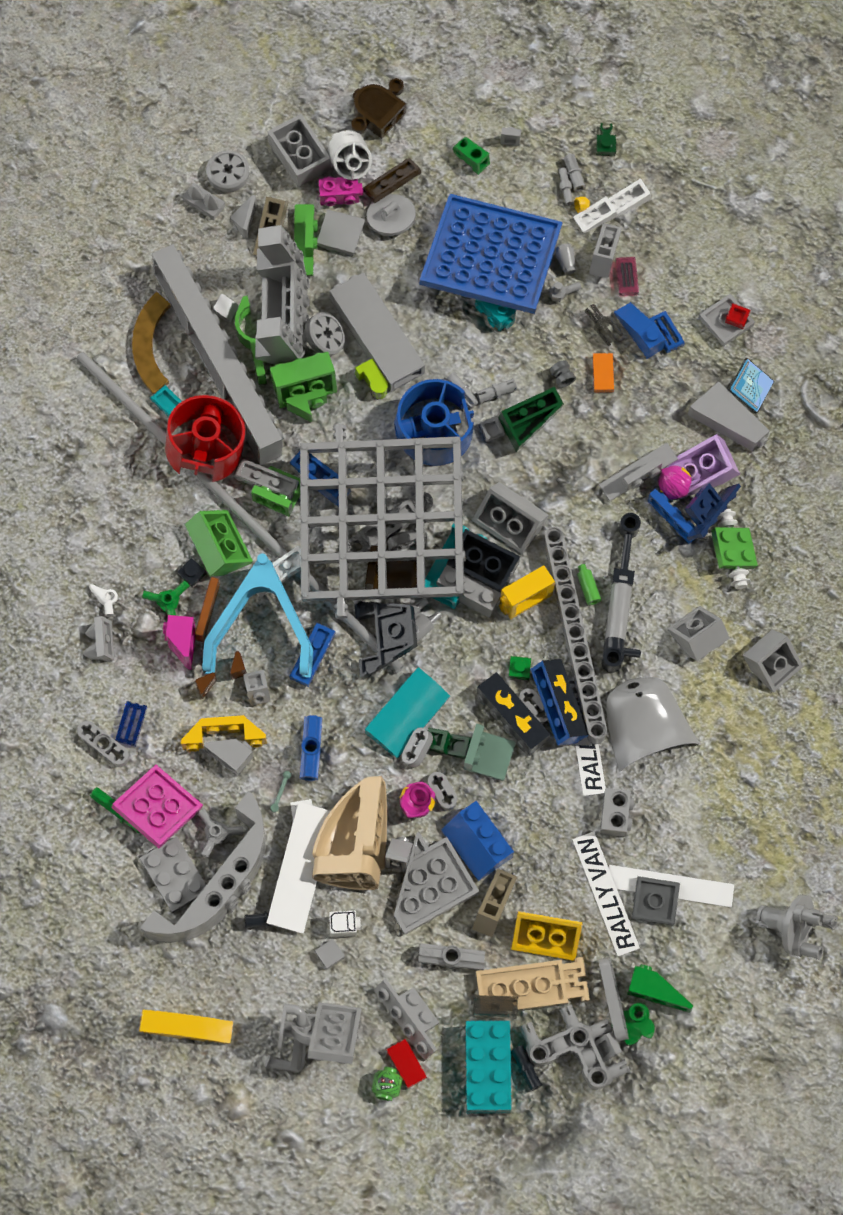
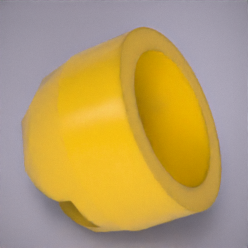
(581, 204)

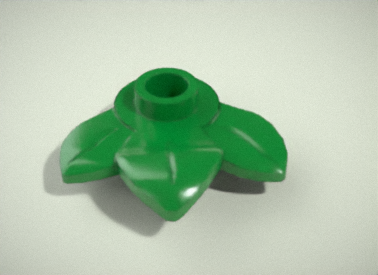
(638, 1026)

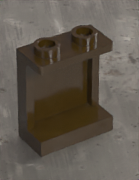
(399, 573)

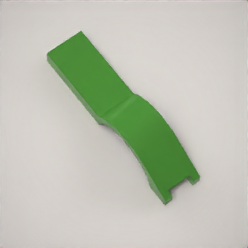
(248, 342)

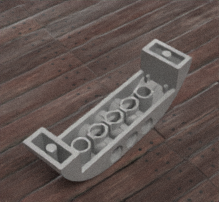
(201, 915)

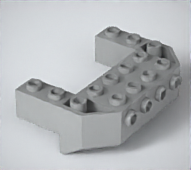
(284, 297)

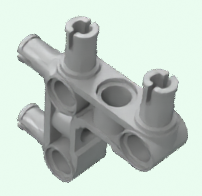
(565, 1044)

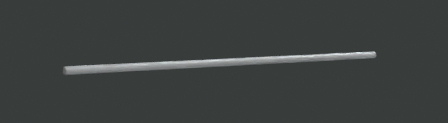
(241, 513)

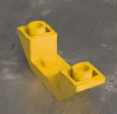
(233, 724)

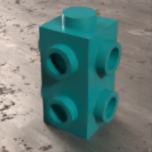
(497, 315)

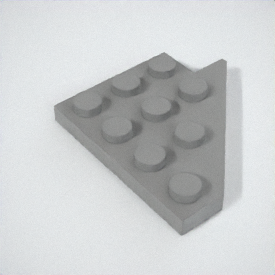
(432, 884)

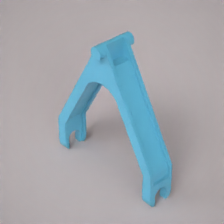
(259, 579)

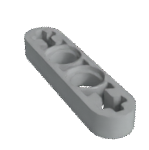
(613, 999)

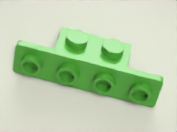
(304, 234)

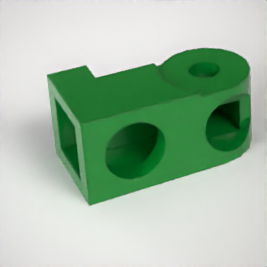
(472, 154)

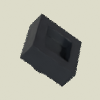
(191, 572)

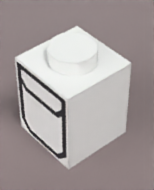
(344, 924)

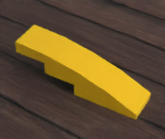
(186, 1026)

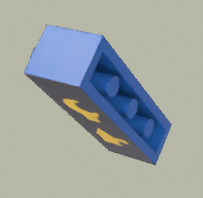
(559, 702)

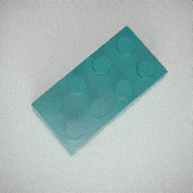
(488, 1067)

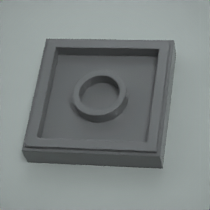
(655, 901)

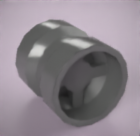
(563, 375)

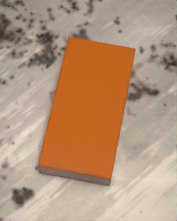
(603, 372)

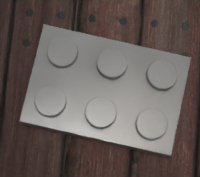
(174, 874)

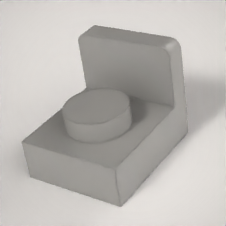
(256, 687)

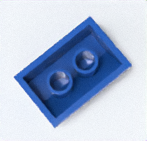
(477, 841)

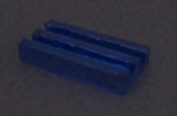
(136, 707)

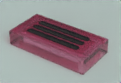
(627, 276)

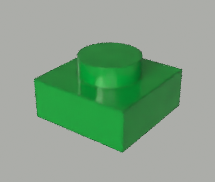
(519, 668)

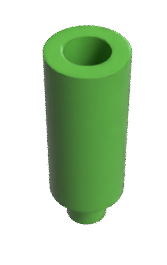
(588, 585)

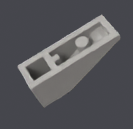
(605, 250)

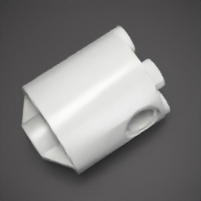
(349, 154)

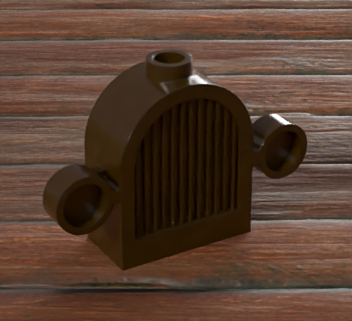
(378, 108)

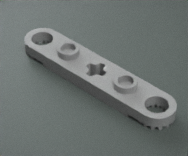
(369, 535)

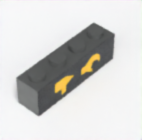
(512, 713)

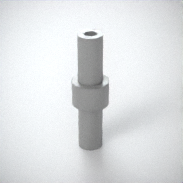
(565, 186)

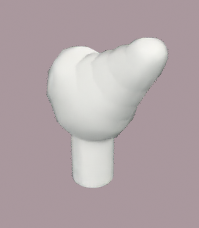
(105, 597)

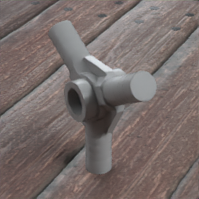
(216, 832)

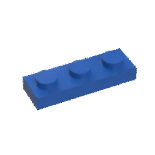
(670, 514)
(320, 640)

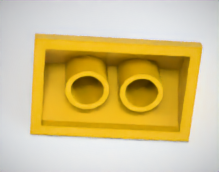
(546, 935)

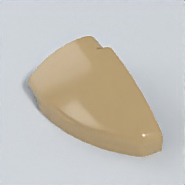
(354, 838)

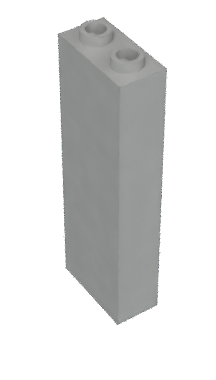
(377, 331)

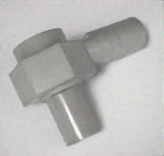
(558, 291)

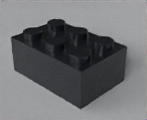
(487, 561)

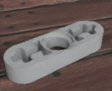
(103, 752)

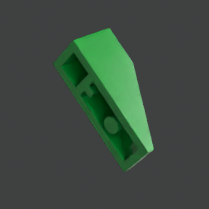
(654, 988)

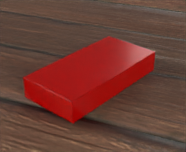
(406, 1063)

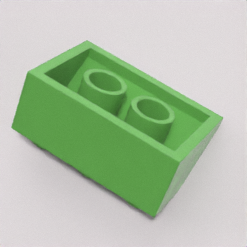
(303, 377)
(218, 542)

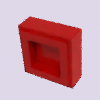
(737, 316)

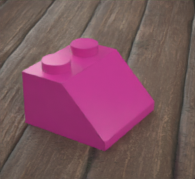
(181, 638)

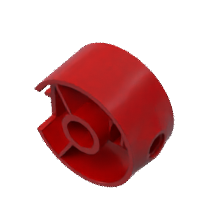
(204, 439)

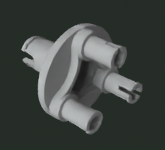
(796, 924)

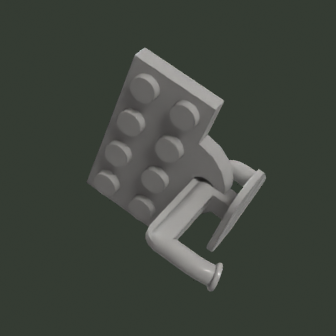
(328, 1033)

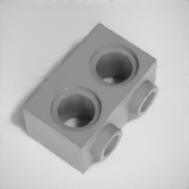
(611, 811)

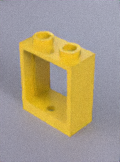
(526, 592)

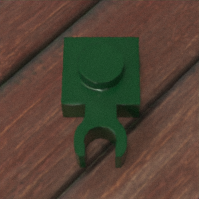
(606, 142)

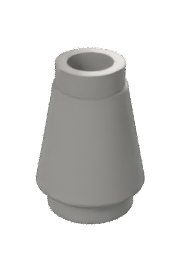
(566, 258)

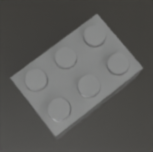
(299, 150)

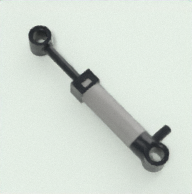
(620, 601)

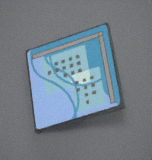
(751, 385)

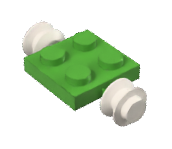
(734, 549)

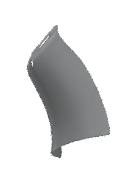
(645, 722)

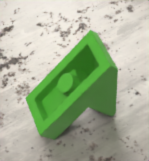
(301, 404)

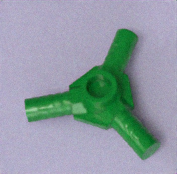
(168, 599)

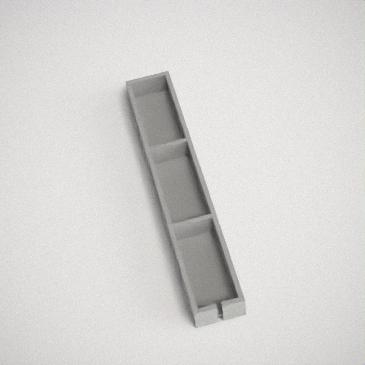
(216, 353)

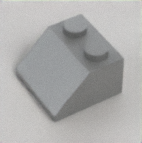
(699, 633)
(773, 659)

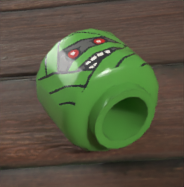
(386, 1084)

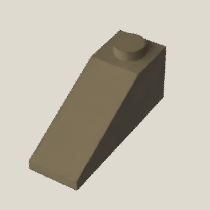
(273, 215)
(494, 903)

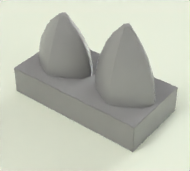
(203, 201)
(102, 632)

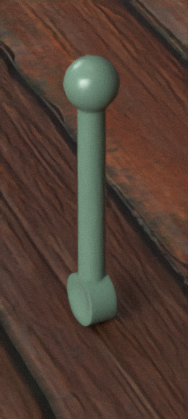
(274, 807)

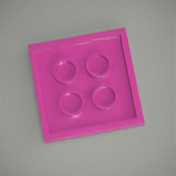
(157, 806)

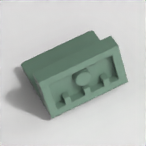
(488, 754)

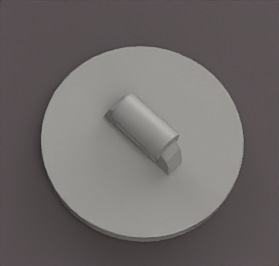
(391, 215)

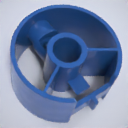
(421, 425)

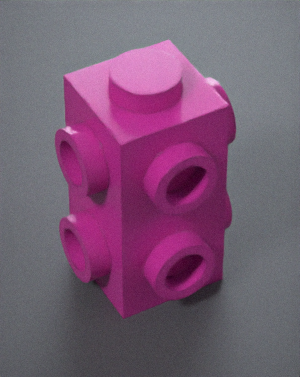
(339, 191)

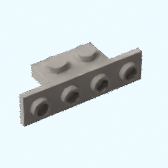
(638, 472)
(411, 1015)

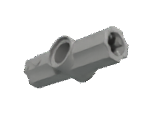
(437, 956)

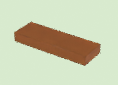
(207, 609)

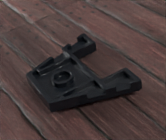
(394, 633)

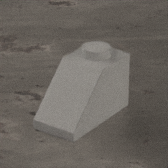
(230, 753)
(398, 854)

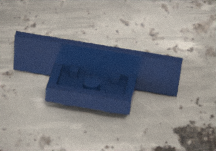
(707, 507)

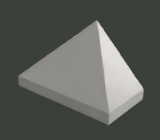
(244, 216)

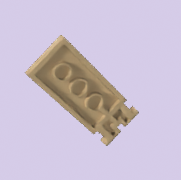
(536, 983)

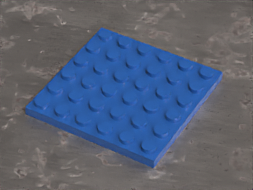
(491, 253)

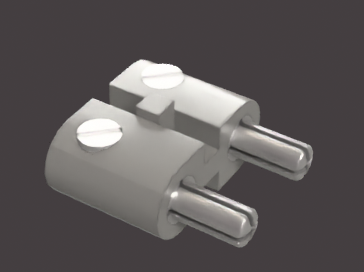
(424, 624)

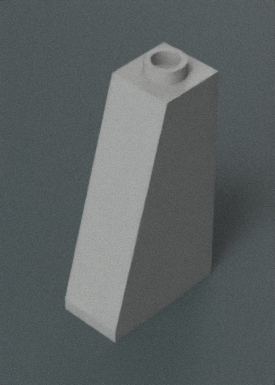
(729, 417)

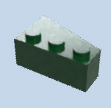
(530, 416)

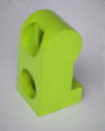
(373, 377)

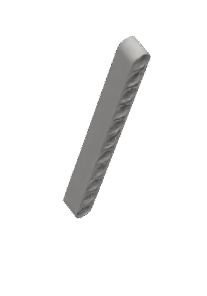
(575, 644)

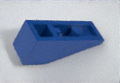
(641, 330)
(319, 470)

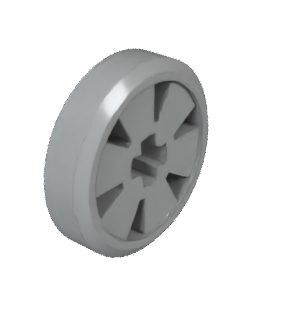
(228, 160)
(325, 324)

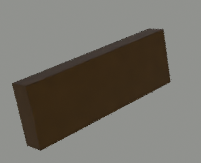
(391, 180)

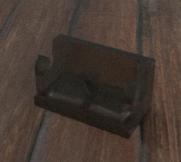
(495, 1007)

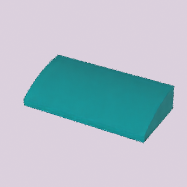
(406, 711)

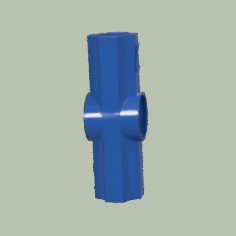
(311, 736)

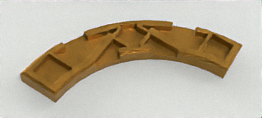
(143, 342)

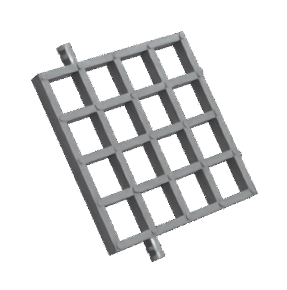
(380, 518)

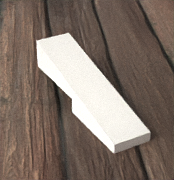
(612, 207)

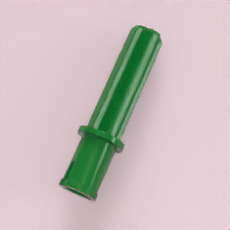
(106, 801)

